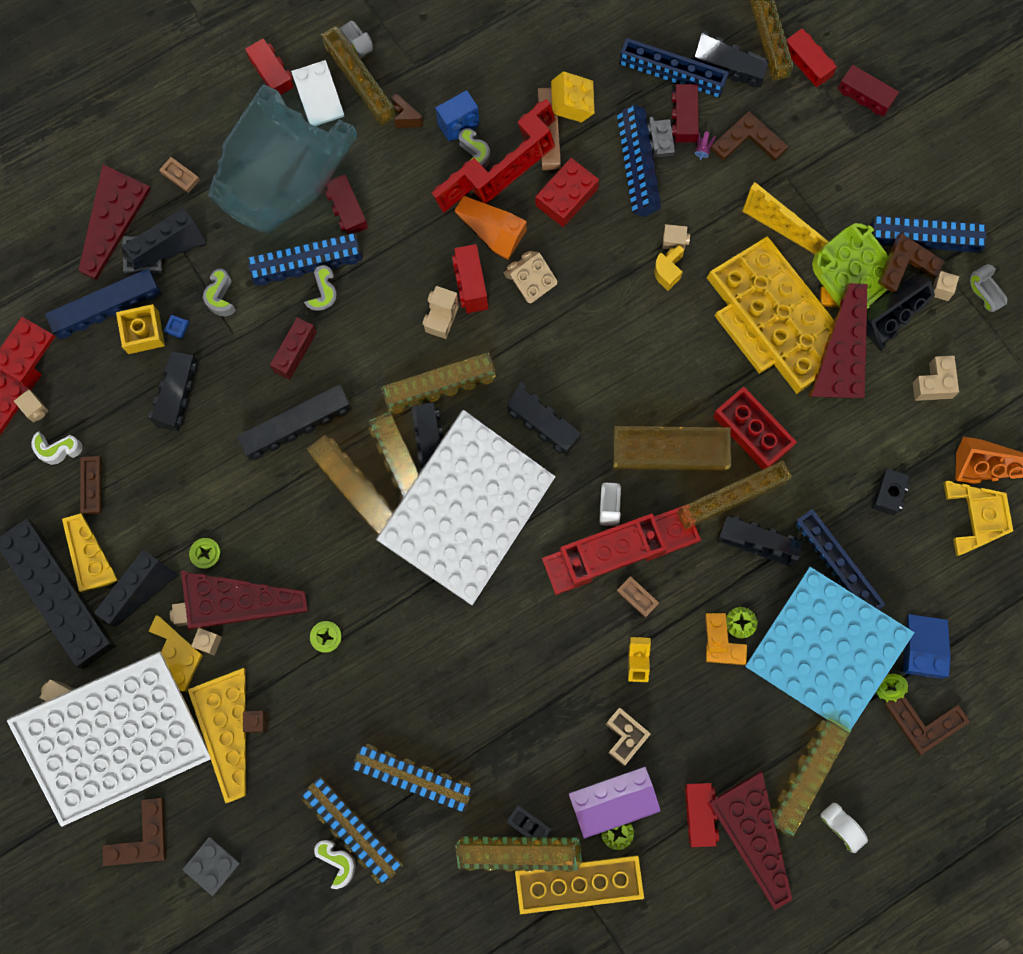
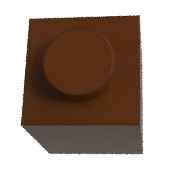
(254, 721)

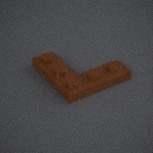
(753, 129)
(905, 251)
(927, 736)
(153, 843)

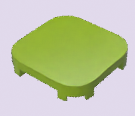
(851, 258)

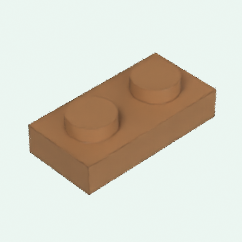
(179, 175)
(637, 597)

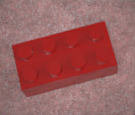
(754, 429)

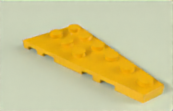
(779, 218)
(220, 716)

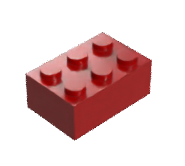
(567, 192)
(470, 279)

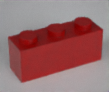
(810, 58)
(269, 66)
(701, 815)

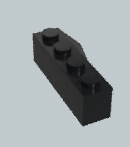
(741, 66)
(163, 240)
(896, 309)
(174, 392)
(542, 420)
(427, 431)
(760, 541)
(134, 588)

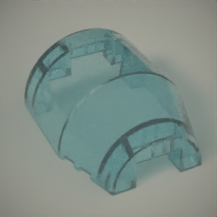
(276, 162)

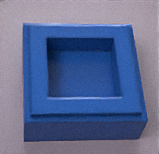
(176, 326)

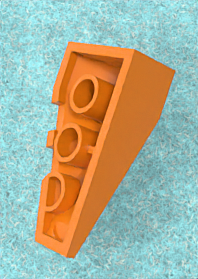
(494, 226)
(985, 461)

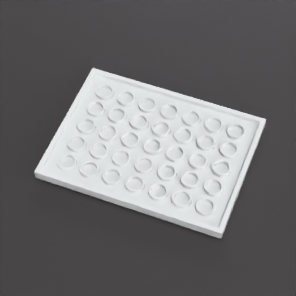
(466, 507)
(109, 738)

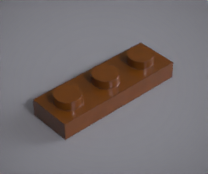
(91, 485)

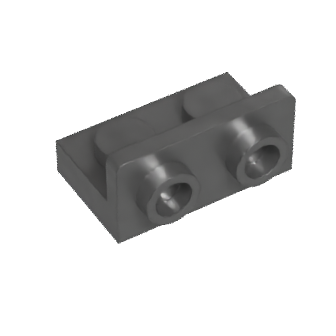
(661, 138)

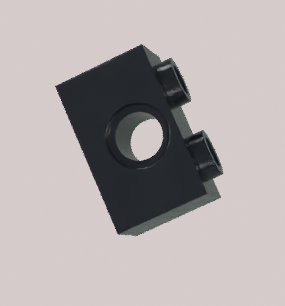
(883, 500)
(527, 823)

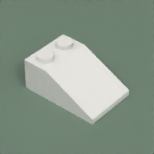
(318, 93)

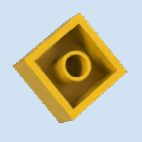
(572, 97)
(140, 329)

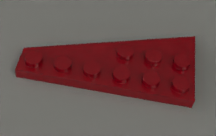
(113, 210)
(227, 601)
(751, 826)

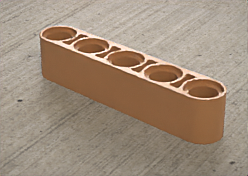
(551, 160)

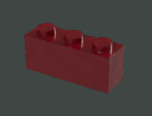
(868, 91)
(685, 113)
(345, 205)
(293, 348)

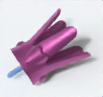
(702, 147)

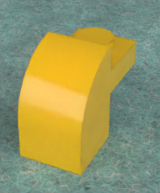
(665, 269)
(639, 659)

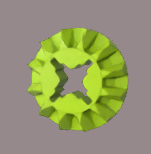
(196, 552)
(322, 628)
(735, 629)
(892, 680)
(620, 842)

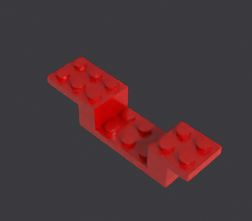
(489, 184)
(17, 363)
(617, 547)

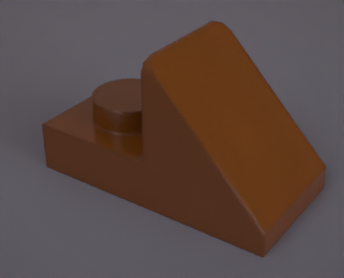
(407, 116)

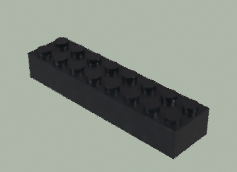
(55, 594)

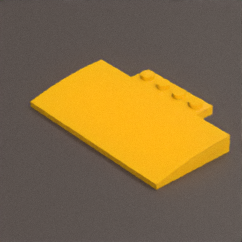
(772, 313)

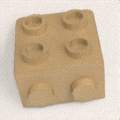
(531, 276)

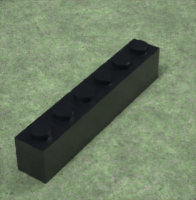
(294, 422)

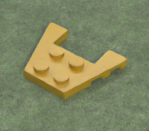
(987, 512)
(178, 653)

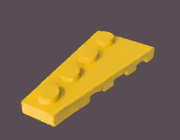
(88, 559)

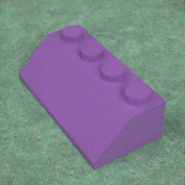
(614, 802)

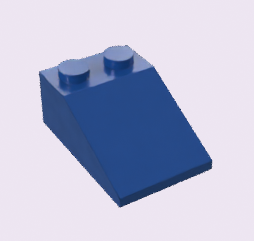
(928, 648)

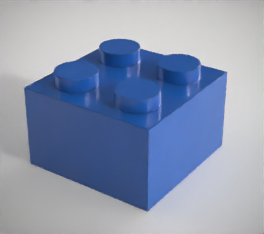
(456, 115)

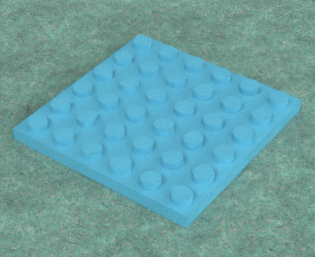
(829, 649)

